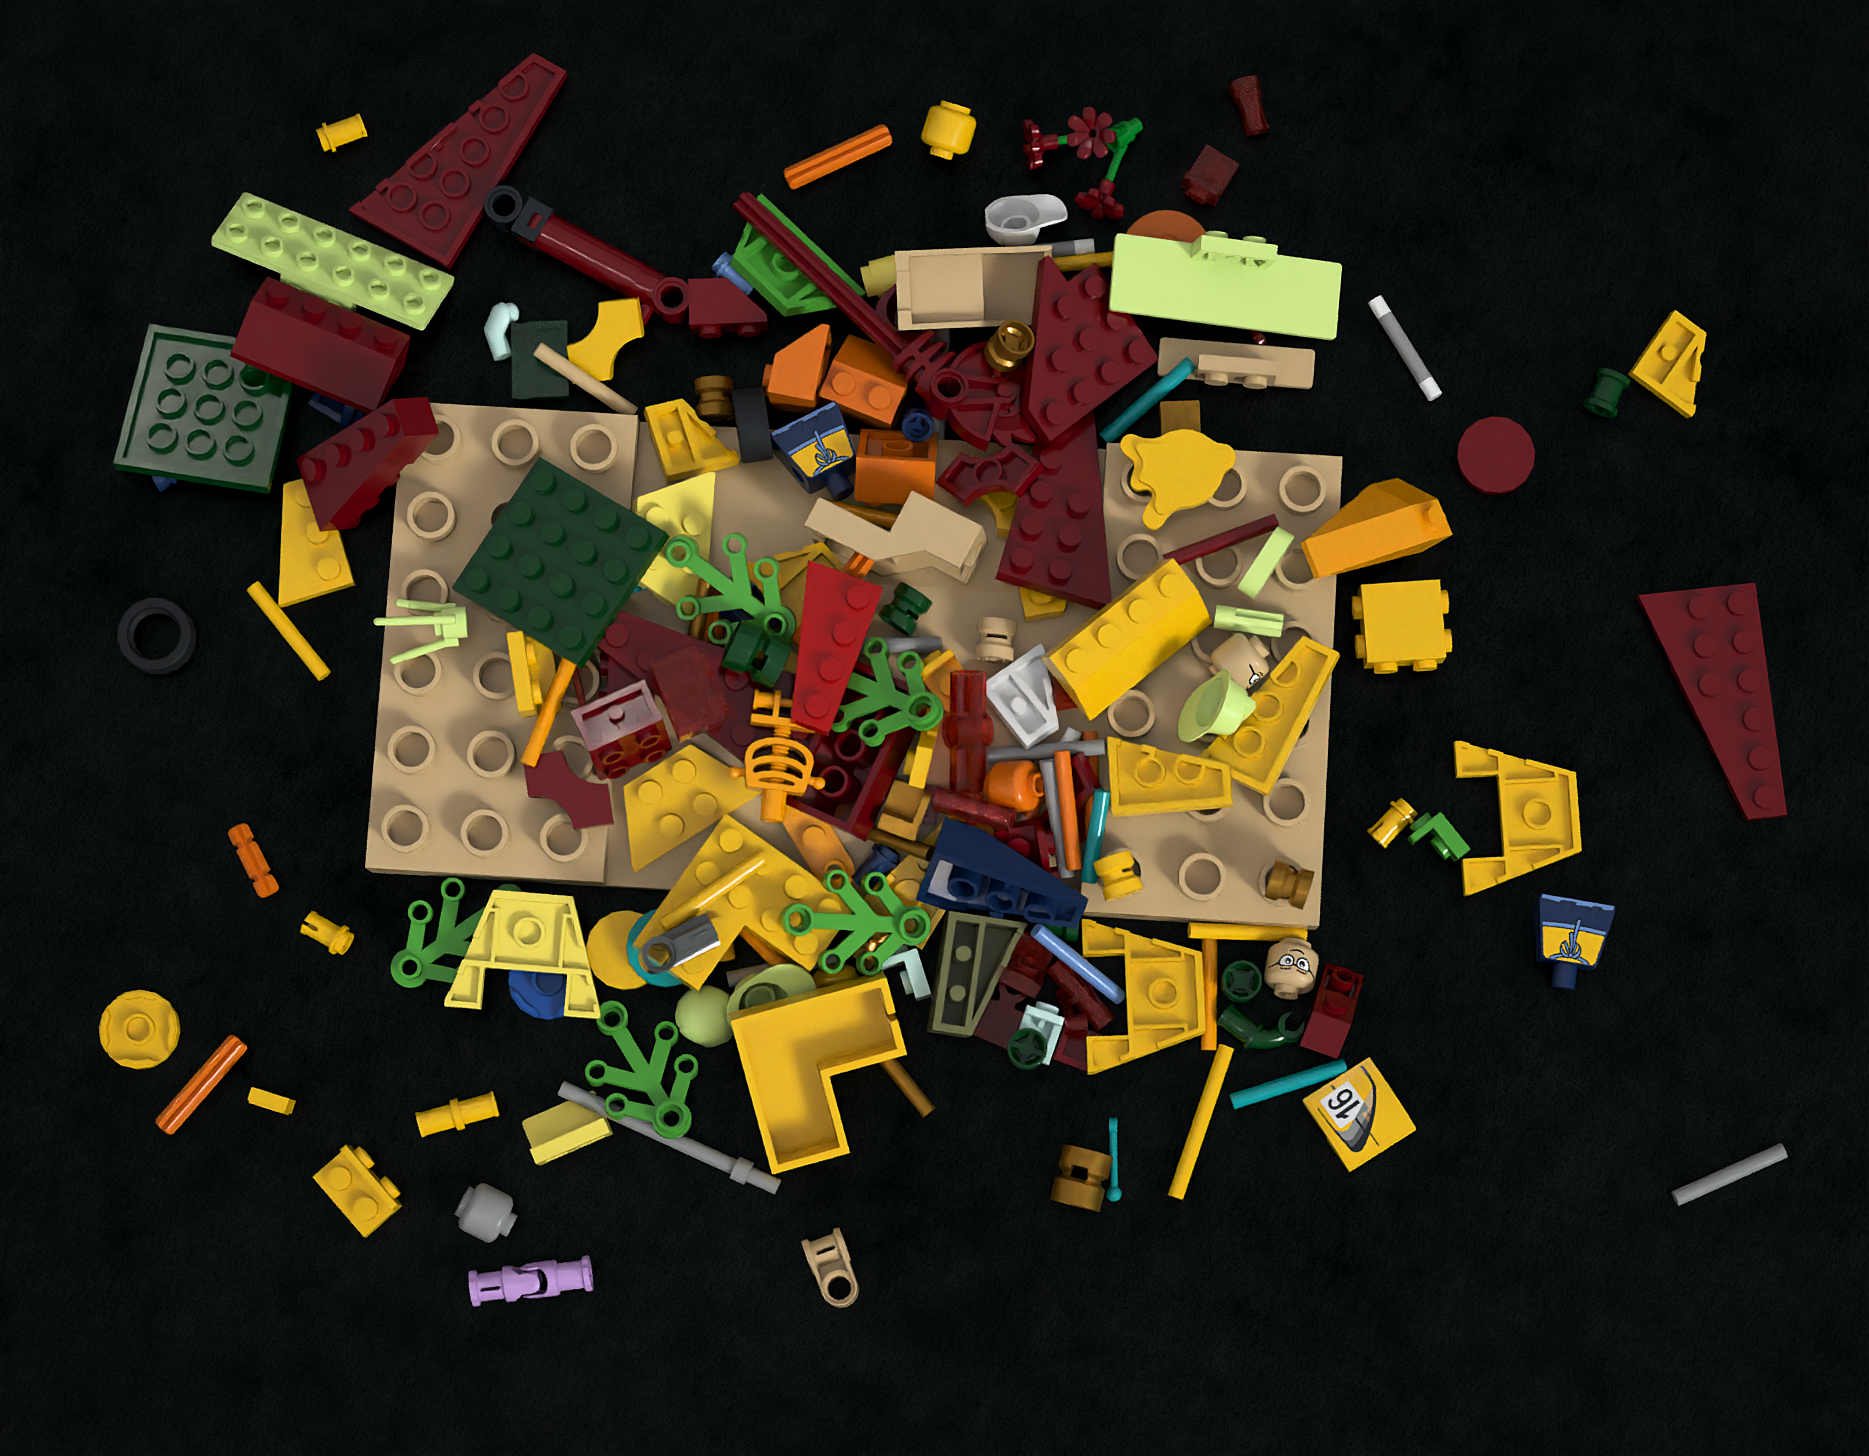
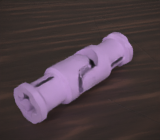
(527, 1280)

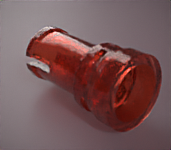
(1248, 99)

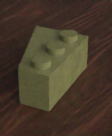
(967, 969)

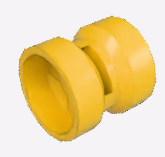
(1118, 875)

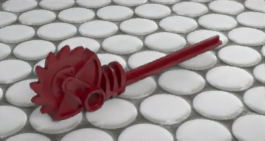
(983, 399)

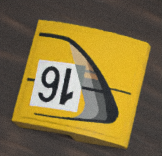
(1359, 1114)

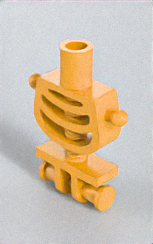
(775, 791)

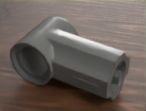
(681, 944)

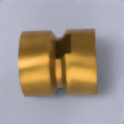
(1076, 1191)

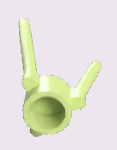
(447, 620)

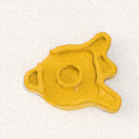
(1177, 469)

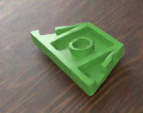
(777, 277)

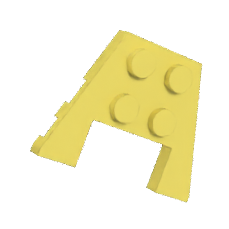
(528, 935)

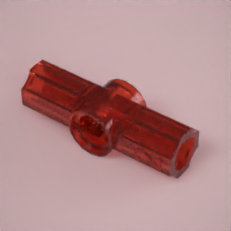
(967, 731)

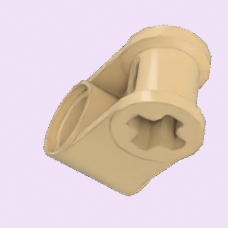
(831, 1265)

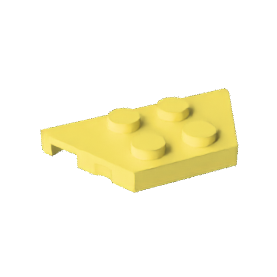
(677, 511)

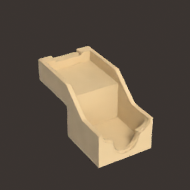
(966, 286)
(919, 538)

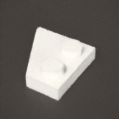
(1024, 698)

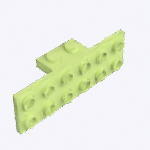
(332, 262)
(1225, 284)

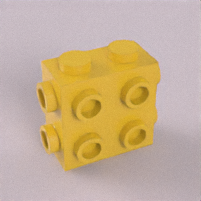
(1402, 625)

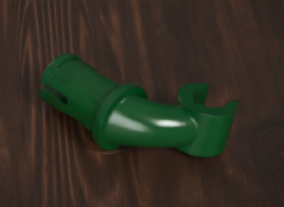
(1256, 1036)

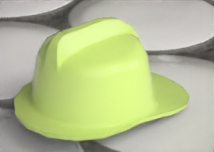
(1215, 708)
(769, 985)

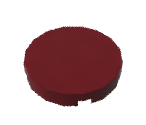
(1495, 455)

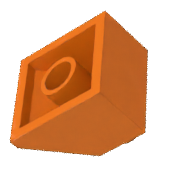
(799, 373)
(865, 384)
(893, 467)

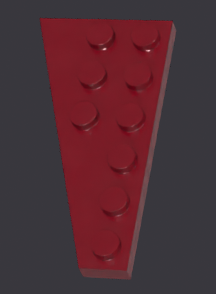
(444, 185)
(1059, 523)
(637, 642)
(1722, 671)

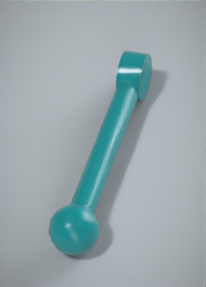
(1113, 1193)

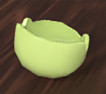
(703, 1016)

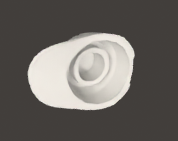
(1018, 219)

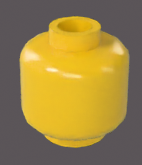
(948, 129)

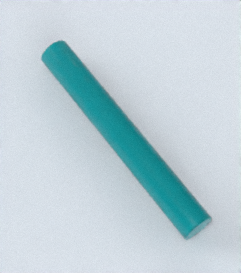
(1148, 400)
(1288, 1083)

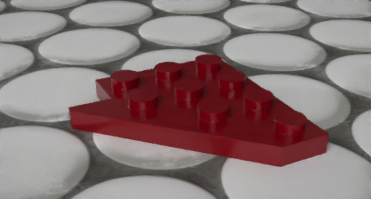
(1078, 349)

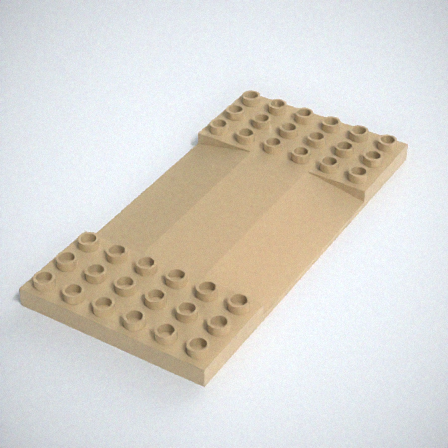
(452, 738)

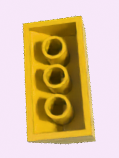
(1128, 638)

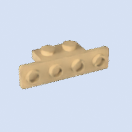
(1239, 363)

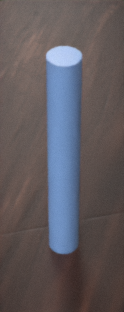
(1078, 963)

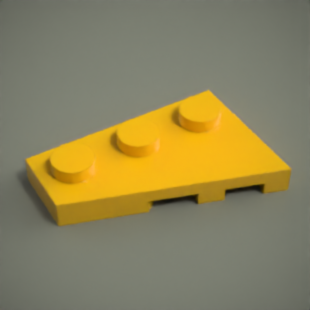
(309, 559)

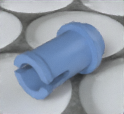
(725, 270)

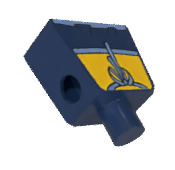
(818, 451)
(1570, 935)

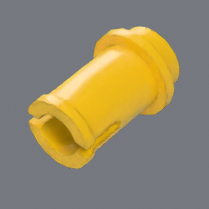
(341, 132)
(1392, 822)
(327, 933)

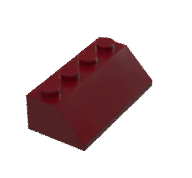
(321, 346)
(854, 773)

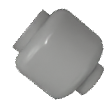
(485, 1212)

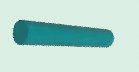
(1095, 834)

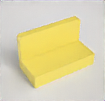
(563, 1130)

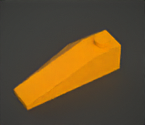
(1376, 527)

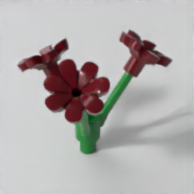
(1091, 135)

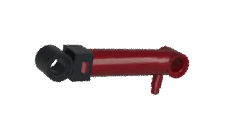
(543, 230)

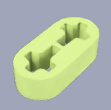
(1266, 562)

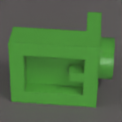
(1446, 839)

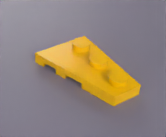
(1164, 782)

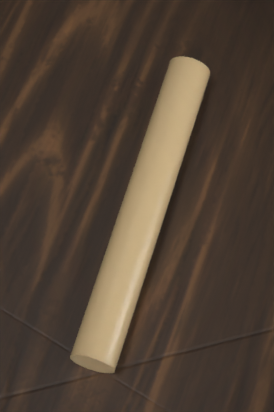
(584, 380)

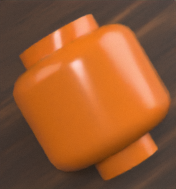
(1014, 785)

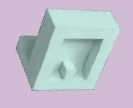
(912, 978)

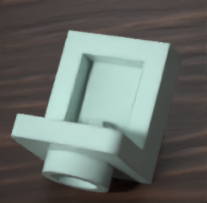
(1046, 1021)

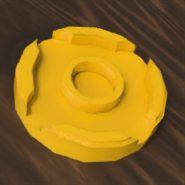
(608, 950)
(139, 1029)

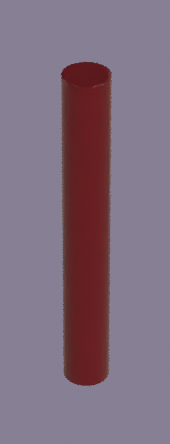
(1223, 540)

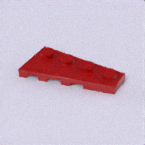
(831, 637)

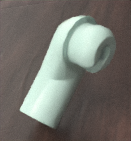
(496, 326)

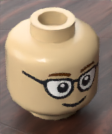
(1242, 658)
(1291, 968)

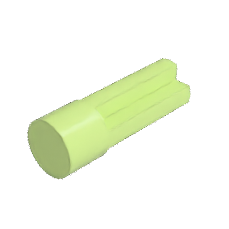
(1248, 621)

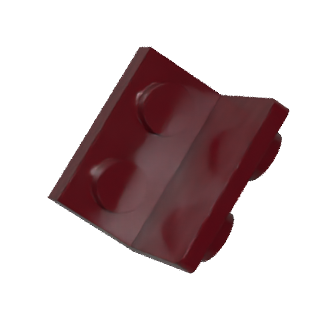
(622, 730)

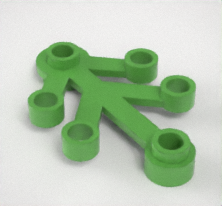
(735, 592)
(884, 694)
(862, 922)
(448, 941)
(646, 1076)

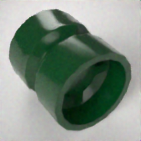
(743, 647)

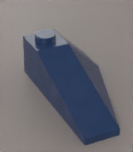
(984, 874)

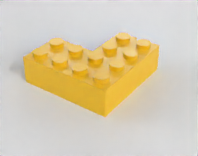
(749, 905)
(795, 1047)

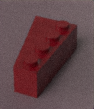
(363, 459)

